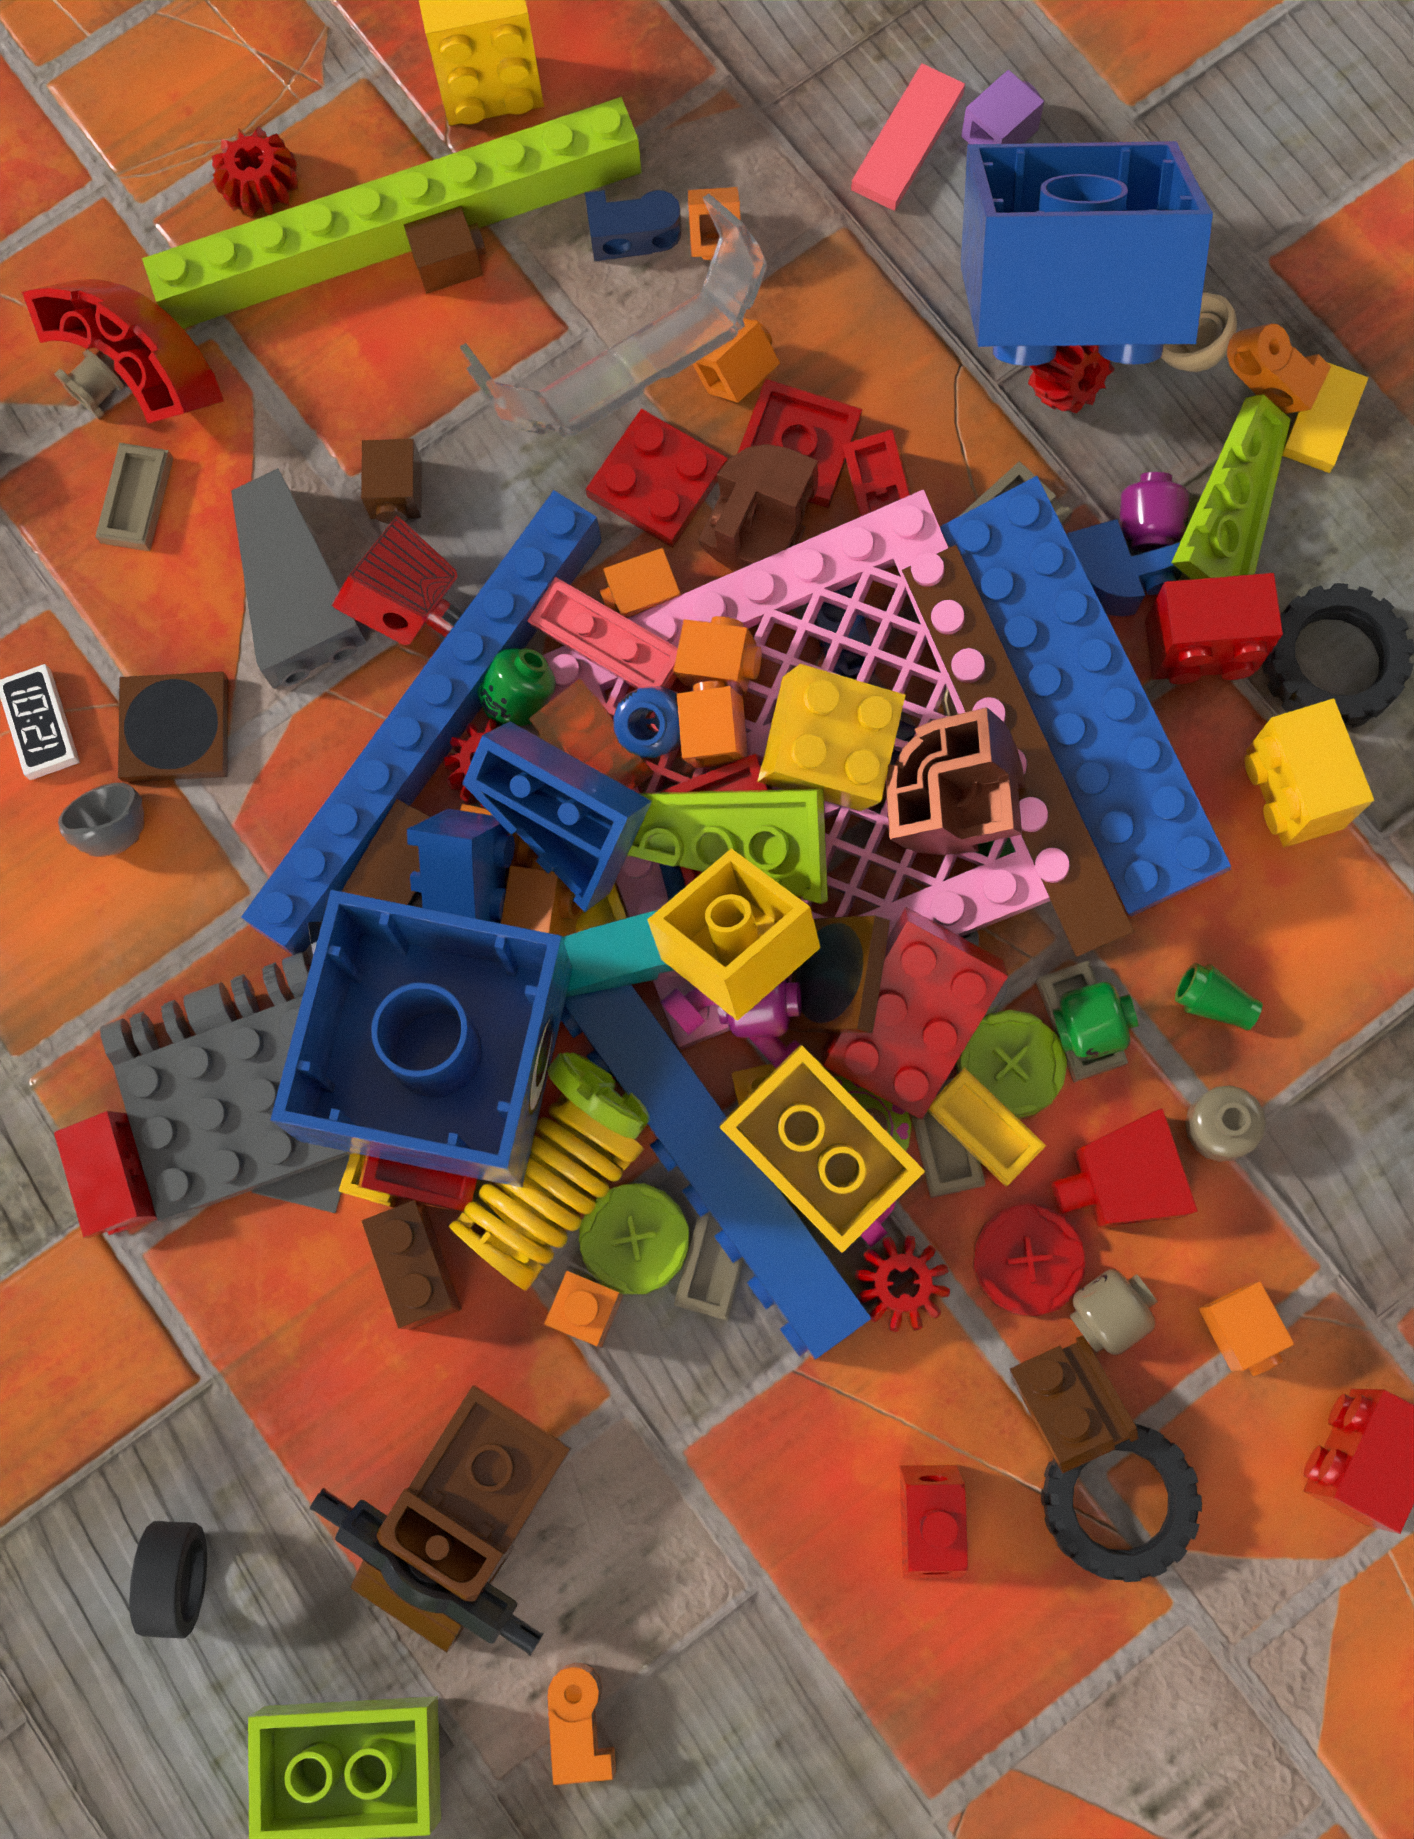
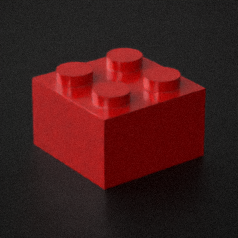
(1213, 627)
(1367, 1459)

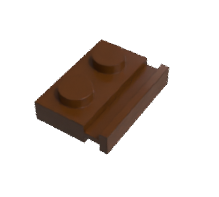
(1073, 1404)

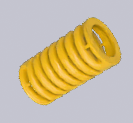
(555, 1185)

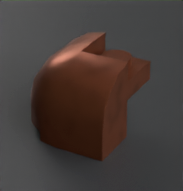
(759, 505)
(955, 785)

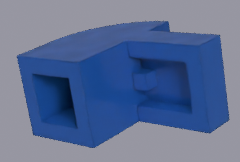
(1115, 574)

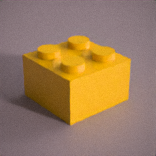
(832, 737)
(1307, 773)
(734, 933)

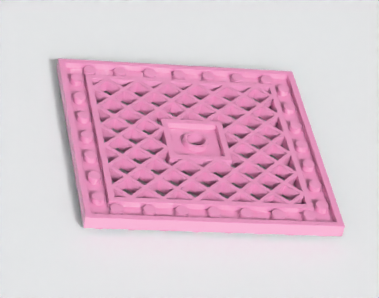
(761, 594)

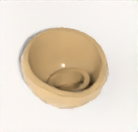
(1215, 330)

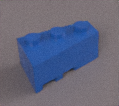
(559, 807)
(462, 863)

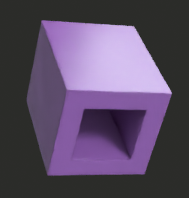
(1003, 113)

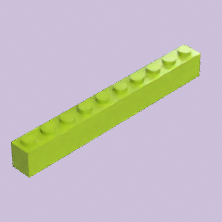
(369, 219)

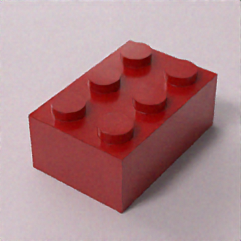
(926, 1013)

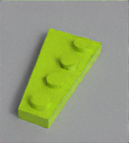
(1237, 499)
(770, 828)

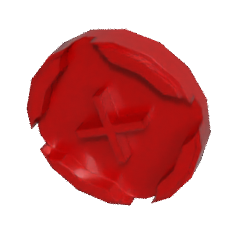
(1029, 1260)

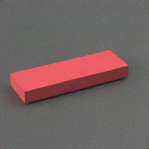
(908, 137)
(604, 637)

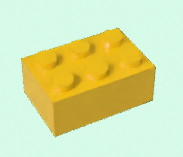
(482, 57)
(821, 1148)

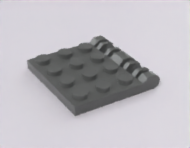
(209, 1097)

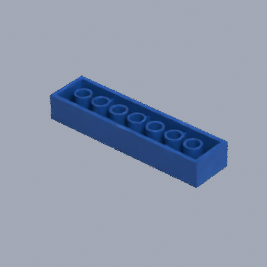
(1087, 699)

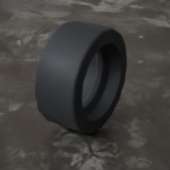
(168, 1579)

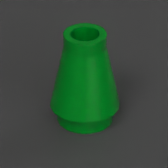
(1216, 997)

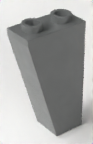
(288, 586)

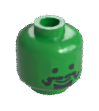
(516, 686)
(1095, 1021)

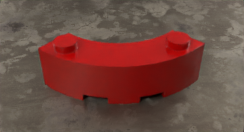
(135, 332)

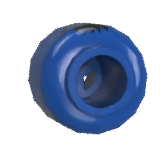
(634, 723)

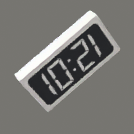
(37, 722)

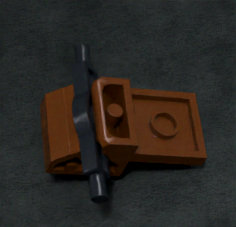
(454, 1526)

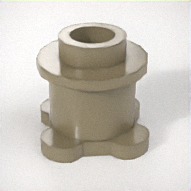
(91, 381)

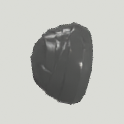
(103, 820)

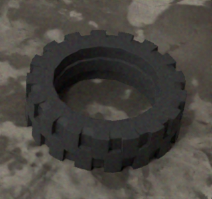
(1374, 620)
(1159, 1551)

